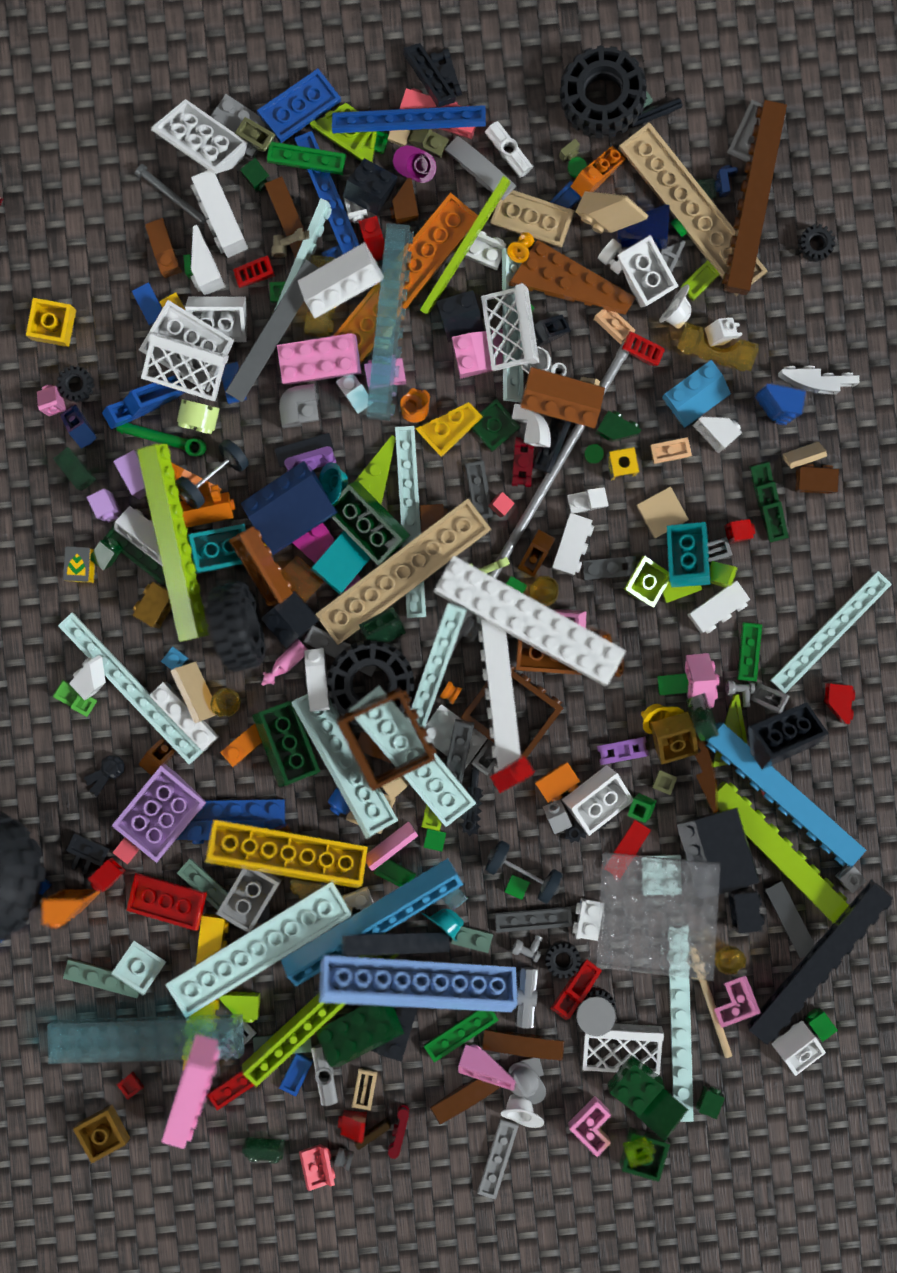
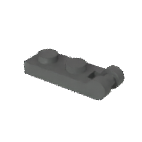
(608, 568)

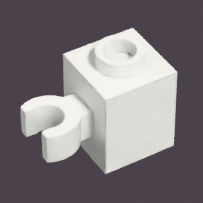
(722, 331)

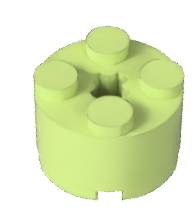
(197, 415)

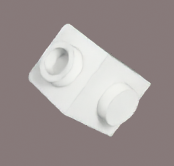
(355, 212)

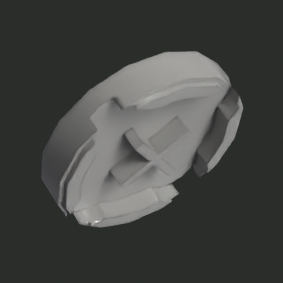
(596, 1016)

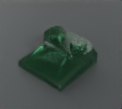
(263, 1149)

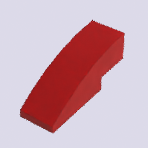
(576, 990)

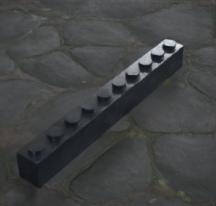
(820, 961)

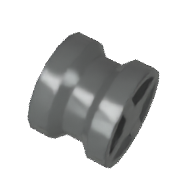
(343, 1159)

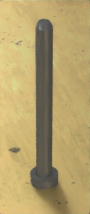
(142, 171)

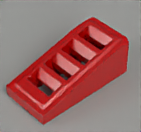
(256, 278)
(653, 354)

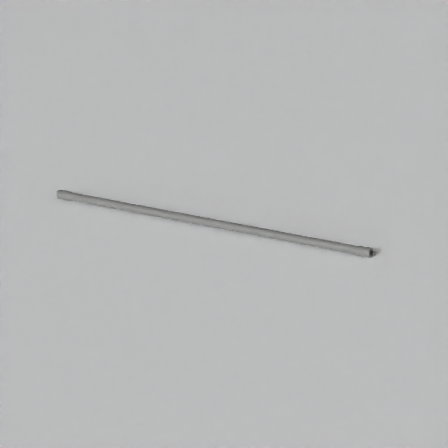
(621, 355)

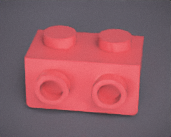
(317, 1167)

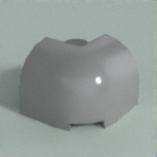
(298, 406)

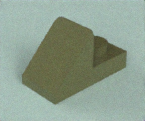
(255, 134)
(428, 141)

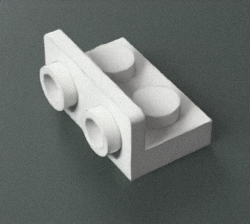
(486, 250)
(588, 919)

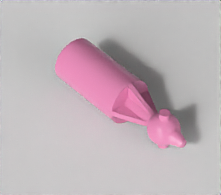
(285, 662)

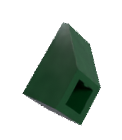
(616, 428)

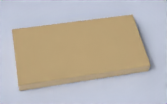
(533, 215)

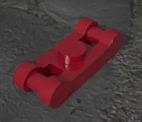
(522, 463)
(399, 1131)

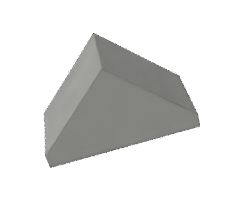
(769, 698)
(484, 759)

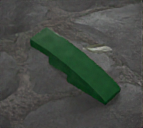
(768, 501)

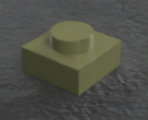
(570, 150)
(664, 782)

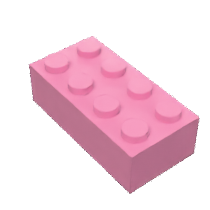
(319, 359)

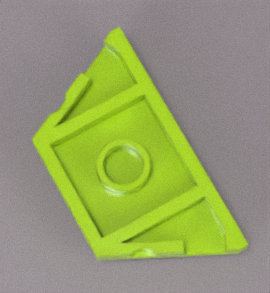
(356, 143)

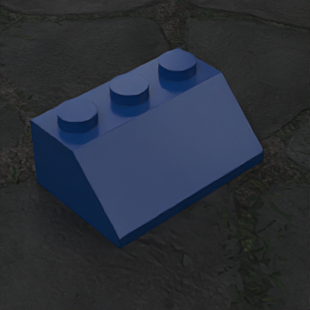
(781, 403)

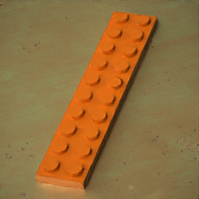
(429, 251)

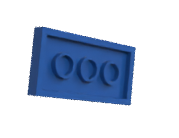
(299, 105)

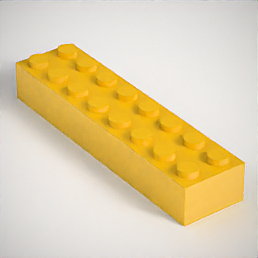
(286, 854)

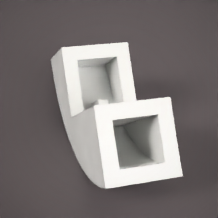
(537, 429)

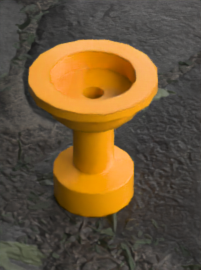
(519, 250)

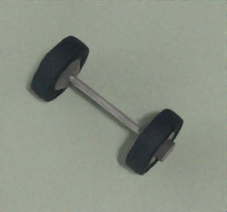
(232, 455)
(549, 886)

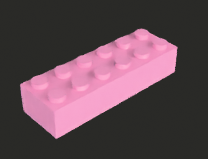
(191, 1091)

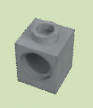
(557, 816)
(850, 878)

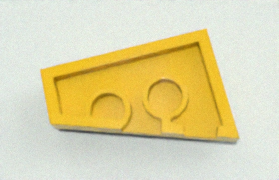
(450, 428)

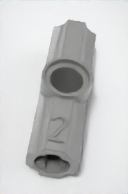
(526, 997)
(325, 1085)

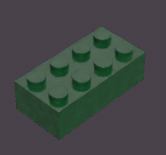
(368, 523)
(286, 744)
(358, 1033)

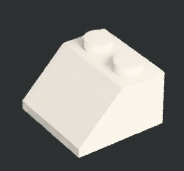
(718, 431)
(798, 1047)

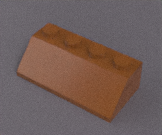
(562, 397)
(261, 566)
(534, 660)

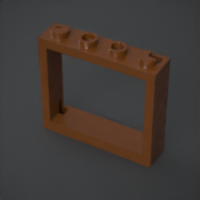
(538, 690)
(401, 770)

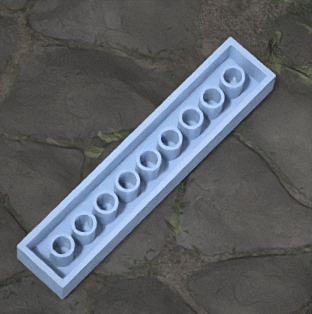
(417, 984)

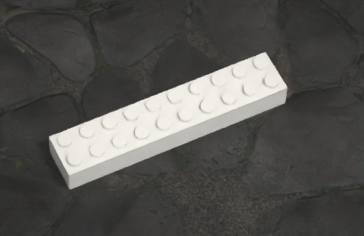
(529, 621)

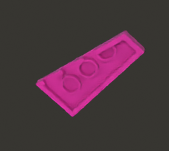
(316, 543)

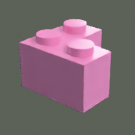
(701, 676)
(742, 1003)
(587, 1126)

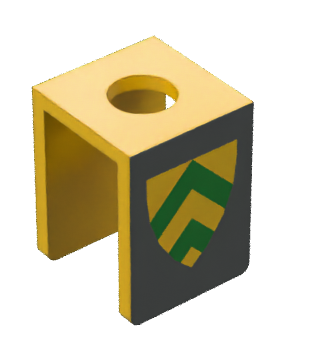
(614, 467)
(78, 565)

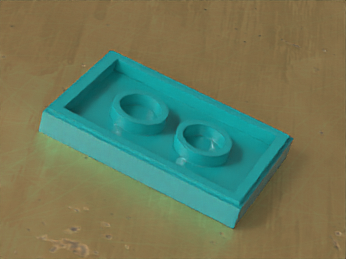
(341, 562)

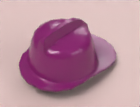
(414, 163)

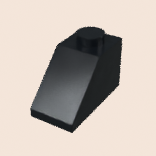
(550, 329)

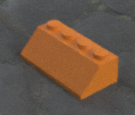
(66, 905)

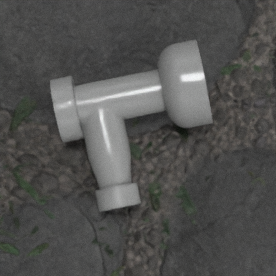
(746, 690)
(532, 952)

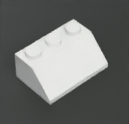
(221, 313)
(598, 799)

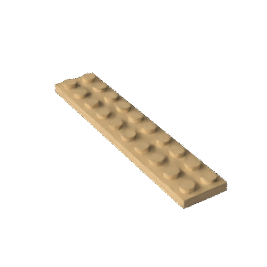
(685, 196)
(403, 571)

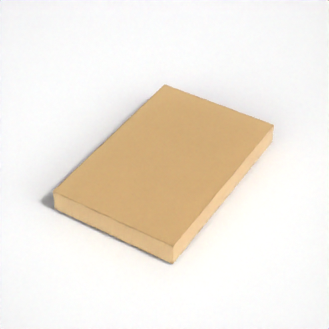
(194, 691)

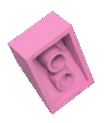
(473, 353)

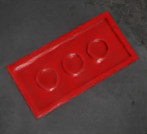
(166, 901)

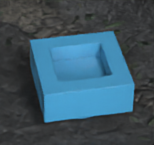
(174, 658)

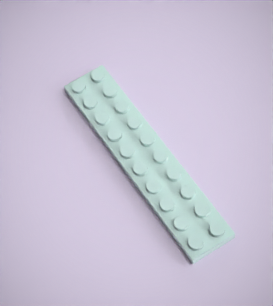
(258, 949)

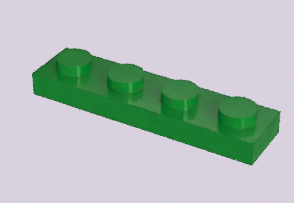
(306, 158)
(460, 1033)

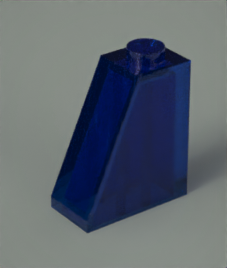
(654, 225)

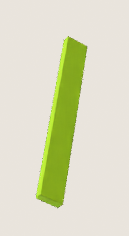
(465, 245)

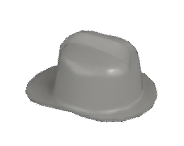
(527, 1083)

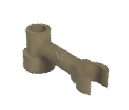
(280, 242)

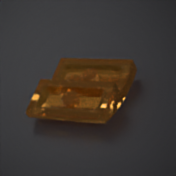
(302, 578)

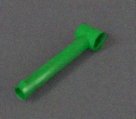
(163, 438)

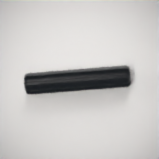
(658, 111)

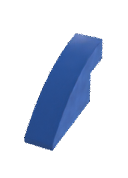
(140, 402)

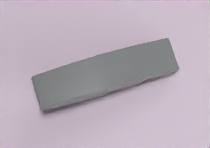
(477, 165)

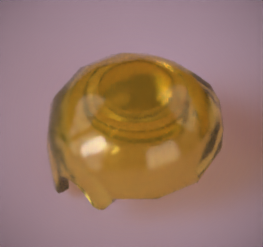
(544, 590)
(225, 702)
(730, 960)

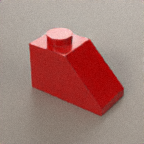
(373, 237)
(739, 531)
(512, 774)
(353, 1125)

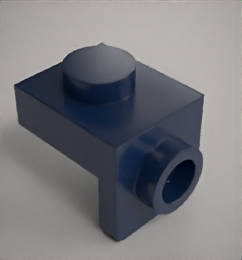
(722, 181)

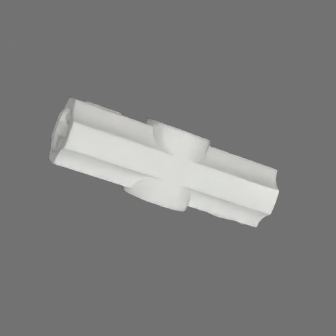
(501, 139)

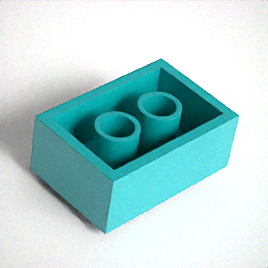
(213, 550)
(688, 554)

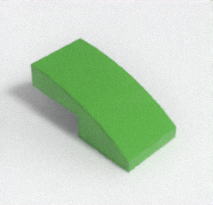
(69, 696)

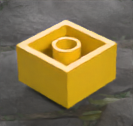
(51, 322)

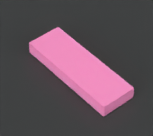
(390, 846)

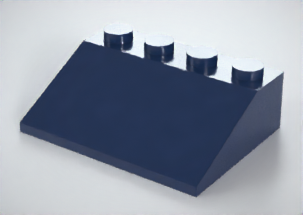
(289, 507)

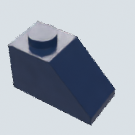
(78, 426)

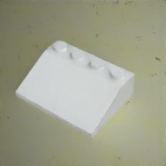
(201, 137)
(186, 327)

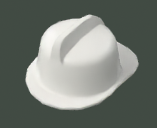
(679, 309)
(521, 1111)

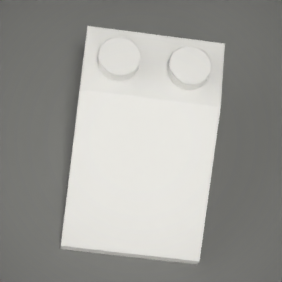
(204, 270)
(646, 272)

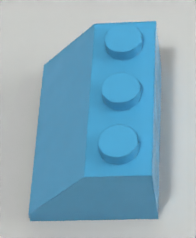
(697, 393)

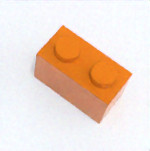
(557, 782)

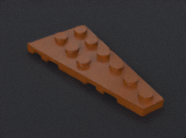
(568, 280)

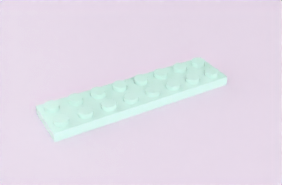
(401, 744)
(367, 806)

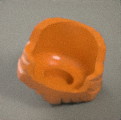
(415, 405)

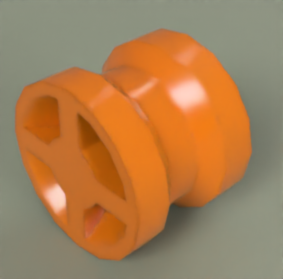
(450, 692)

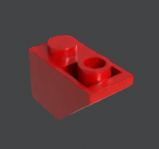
(839, 701)
(106, 875)

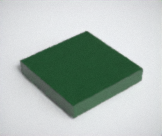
(495, 425)
(663, 1114)

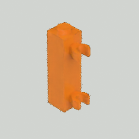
(215, 508)

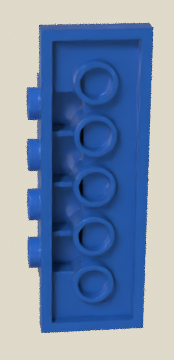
(253, 813)

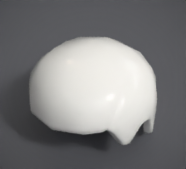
(544, 361)

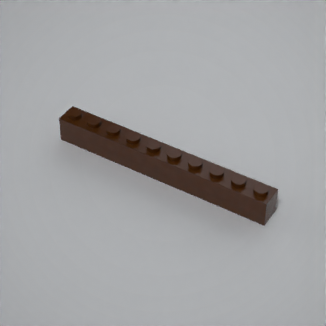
(755, 197)

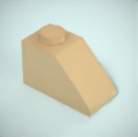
(395, 787)

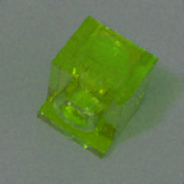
(637, 1158)

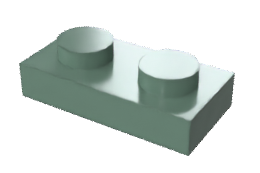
(473, 939)

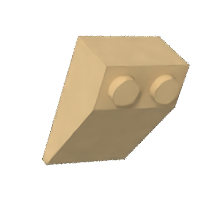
(608, 212)

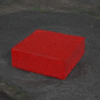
(130, 1085)

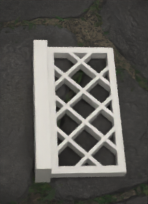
(524, 320)
(189, 350)
(627, 1033)

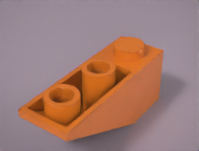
(598, 171)

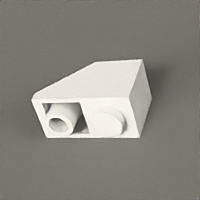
(90, 678)

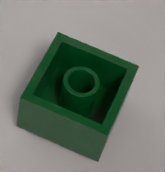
(635, 1085)
(650, 1170)

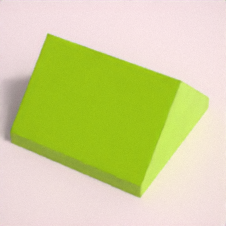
(647, 582)

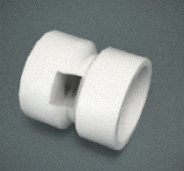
(609, 253)

